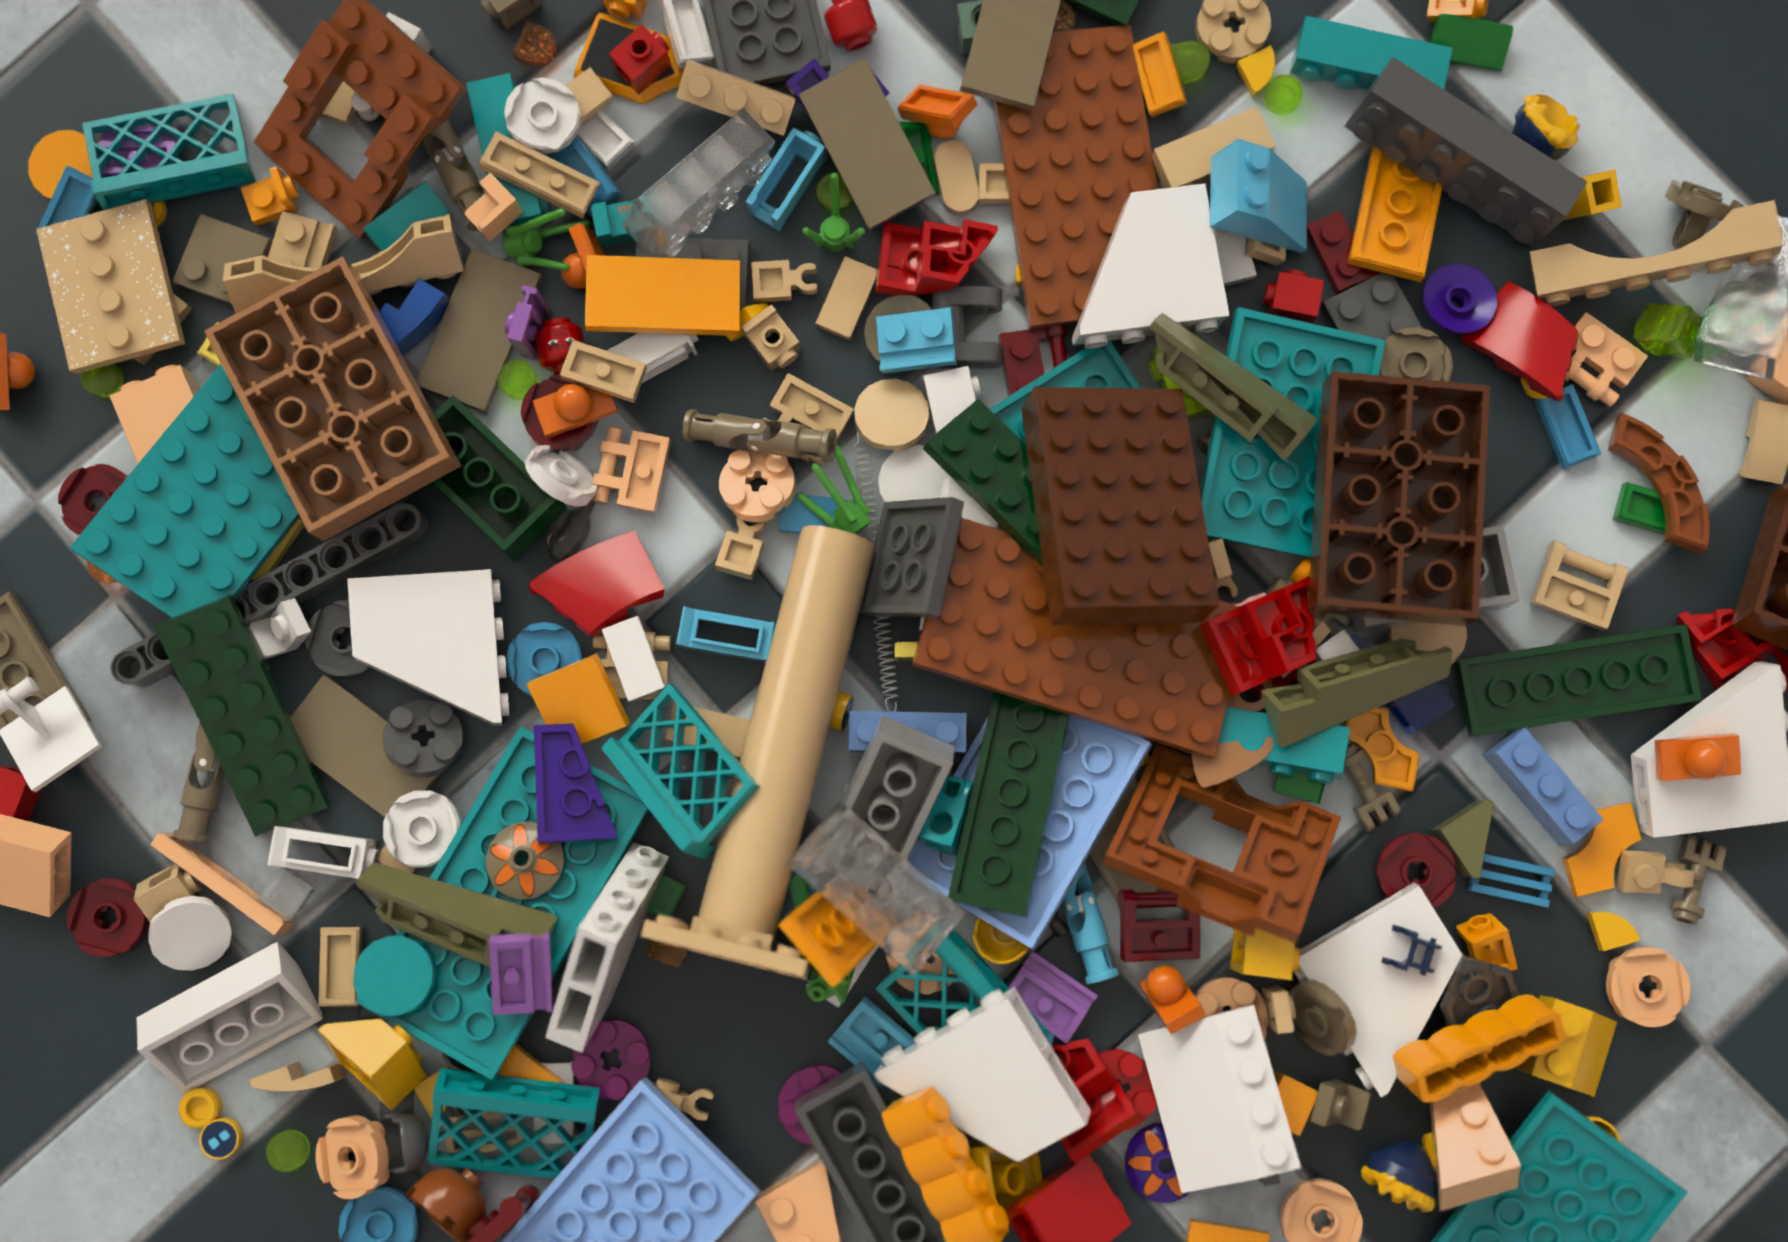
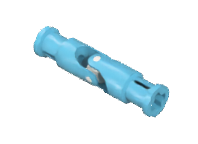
(1089, 933)

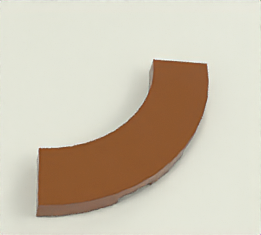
(1671, 476)

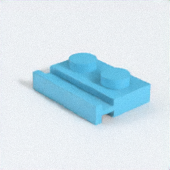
(916, 340)
(869, 1035)

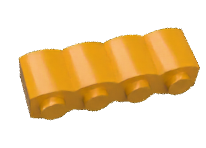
(1478, 1048)
(943, 1168)

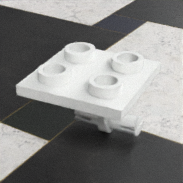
(48, 736)

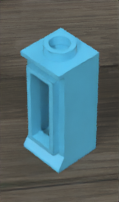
(806, 147)
(689, 627)

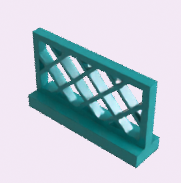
(167, 180)
(662, 797)
(967, 968)
(515, 1100)

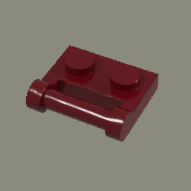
(1023, 357)
(1156, 937)
(510, 1212)

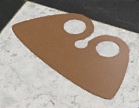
(1231, 757)

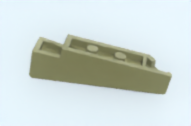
(1229, 389)
(1351, 686)
(447, 913)

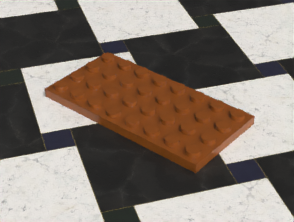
(1073, 167)
(1127, 677)

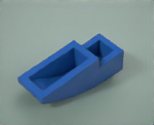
(416, 317)

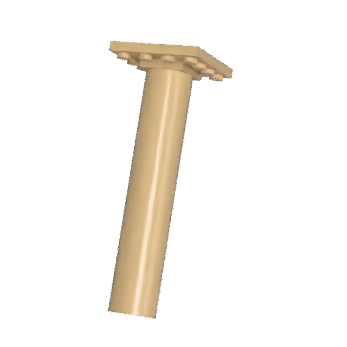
(783, 757)

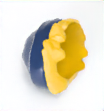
(1546, 126)
(1405, 1173)

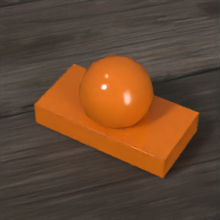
(938, 108)
(586, 244)
(15, 372)
(572, 408)
(1697, 757)
(1171, 998)

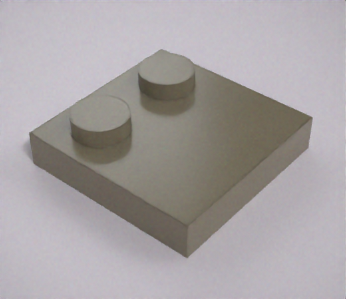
(207, 252)

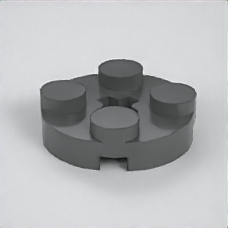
(323, 644)
(417, 716)

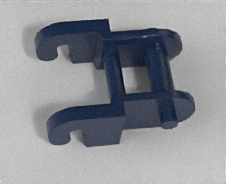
(1425, 965)

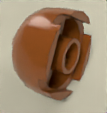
(450, 1200)

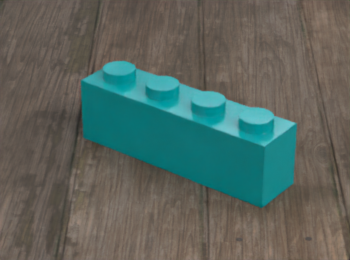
(1358, 55)
(488, 106)
(1318, 755)

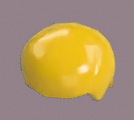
(996, 945)

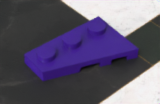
(566, 791)

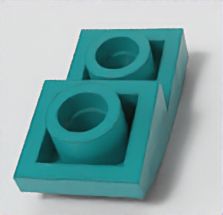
(416, 206)

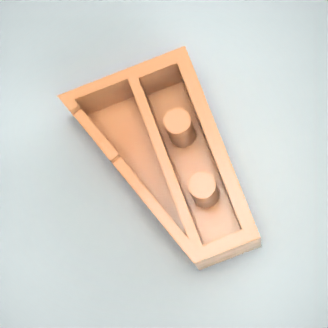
(1470, 1149)
(802, 1206)

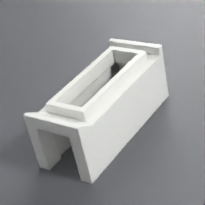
(657, 350)
(361, 856)

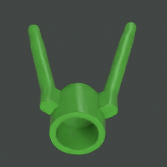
(834, 230)
(524, 241)
(849, 516)

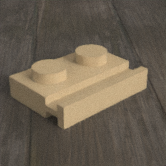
(302, 241)

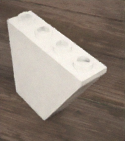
(1156, 264)
(434, 636)
(1744, 706)
(604, 947)
(1384, 1001)
(994, 1076)

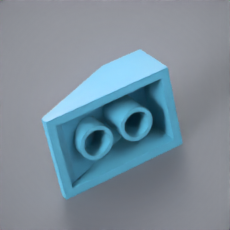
(1258, 196)

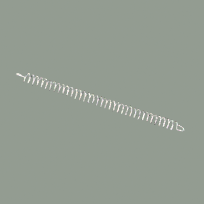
(879, 618)

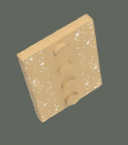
(110, 286)

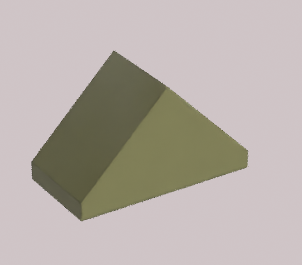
(1467, 836)

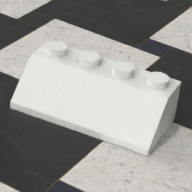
(228, 1018)

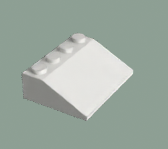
(1219, 1101)

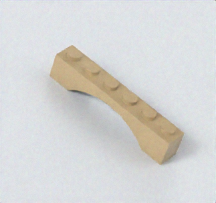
(1742, 236)
(422, 252)

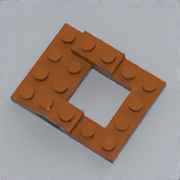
(391, 77)
(1274, 870)

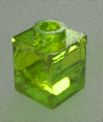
(1668, 330)

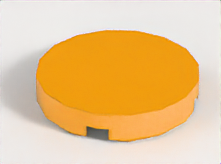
(53, 155)

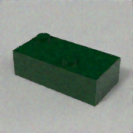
(493, 483)

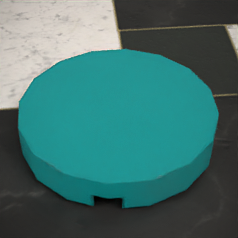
(394, 976)

